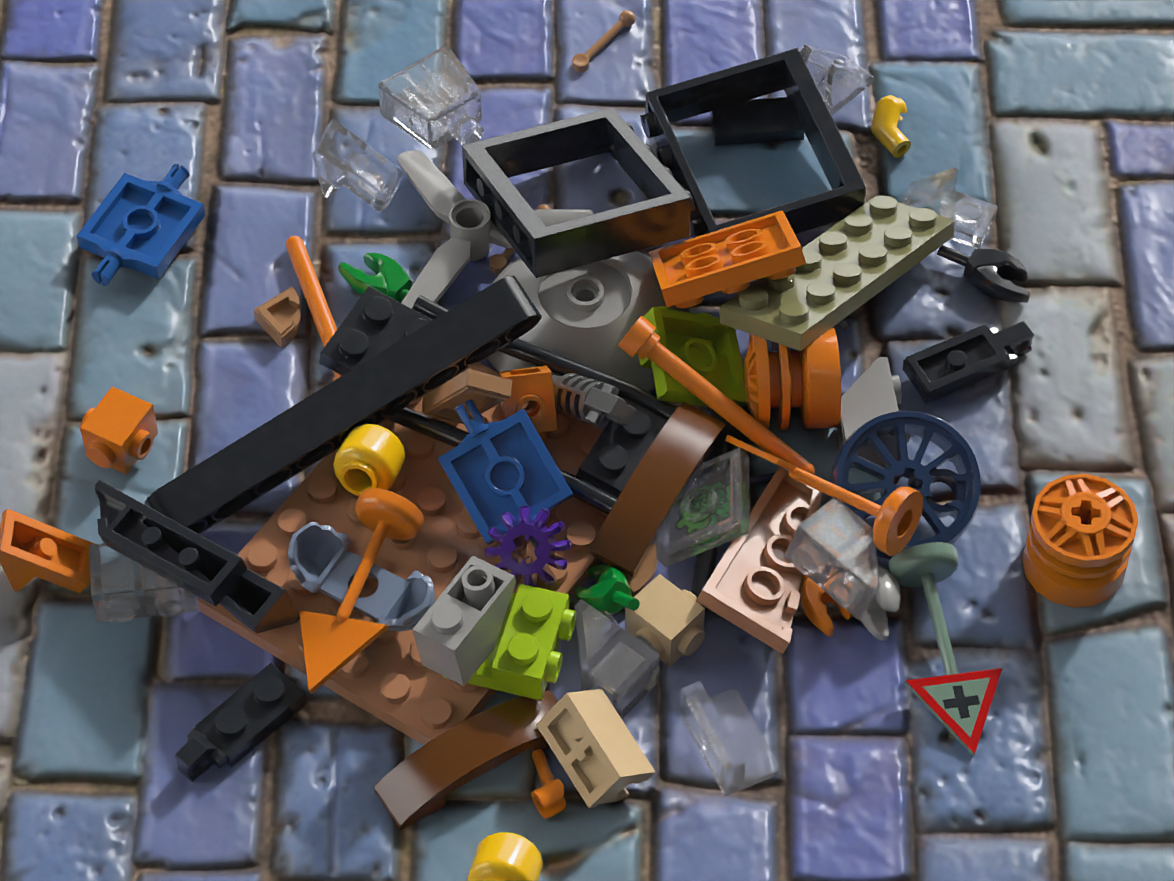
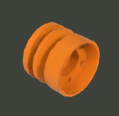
(794, 380)
(1079, 540)

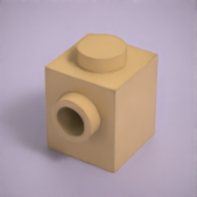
(667, 619)

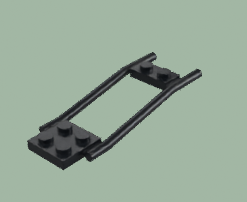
(381, 321)

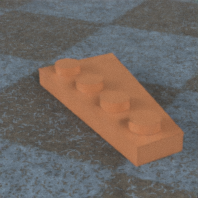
(754, 579)

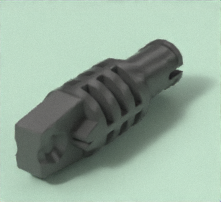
(590, 400)

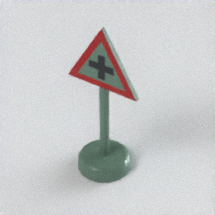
(956, 698)

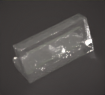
(727, 738)

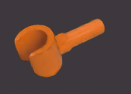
(549, 797)

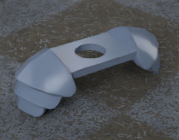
(326, 566)

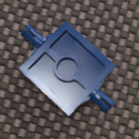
(141, 225)
(503, 469)

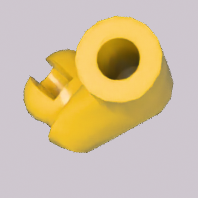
(885, 124)

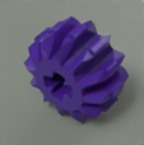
(544, 552)

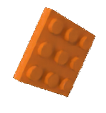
(727, 260)

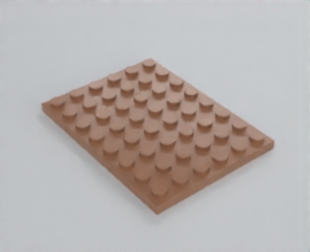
(388, 673)

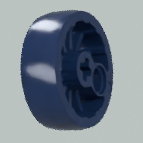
(964, 485)

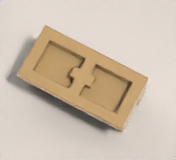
(594, 746)

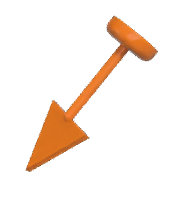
(894, 519)
(337, 639)

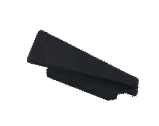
(191, 561)

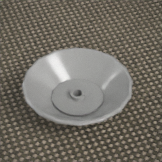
(589, 331)

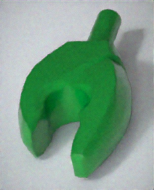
(389, 277)
(610, 592)

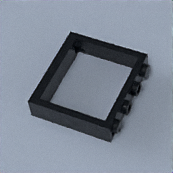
(742, 83)
(592, 237)

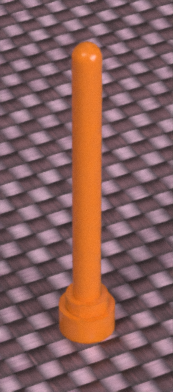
(311, 290)
(645, 343)

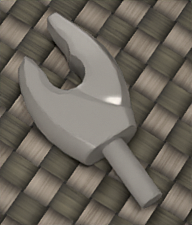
(885, 599)

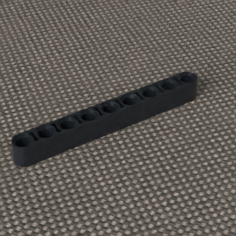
(357, 398)

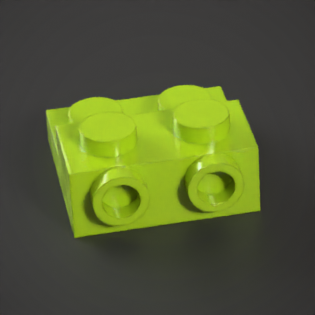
(702, 345)
(528, 644)

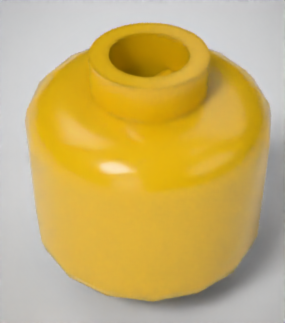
(369, 459)
(505, 858)

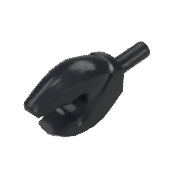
(986, 267)

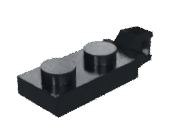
(966, 359)
(241, 722)

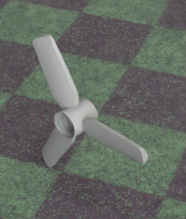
(469, 223)

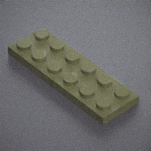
(840, 272)

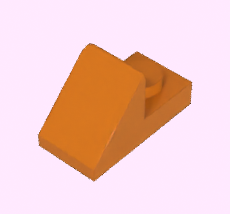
(42, 551)

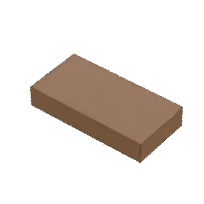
(471, 384)

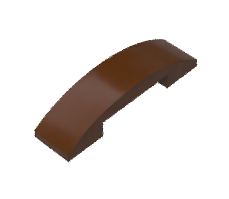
(655, 488)
(461, 755)

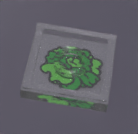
(708, 510)

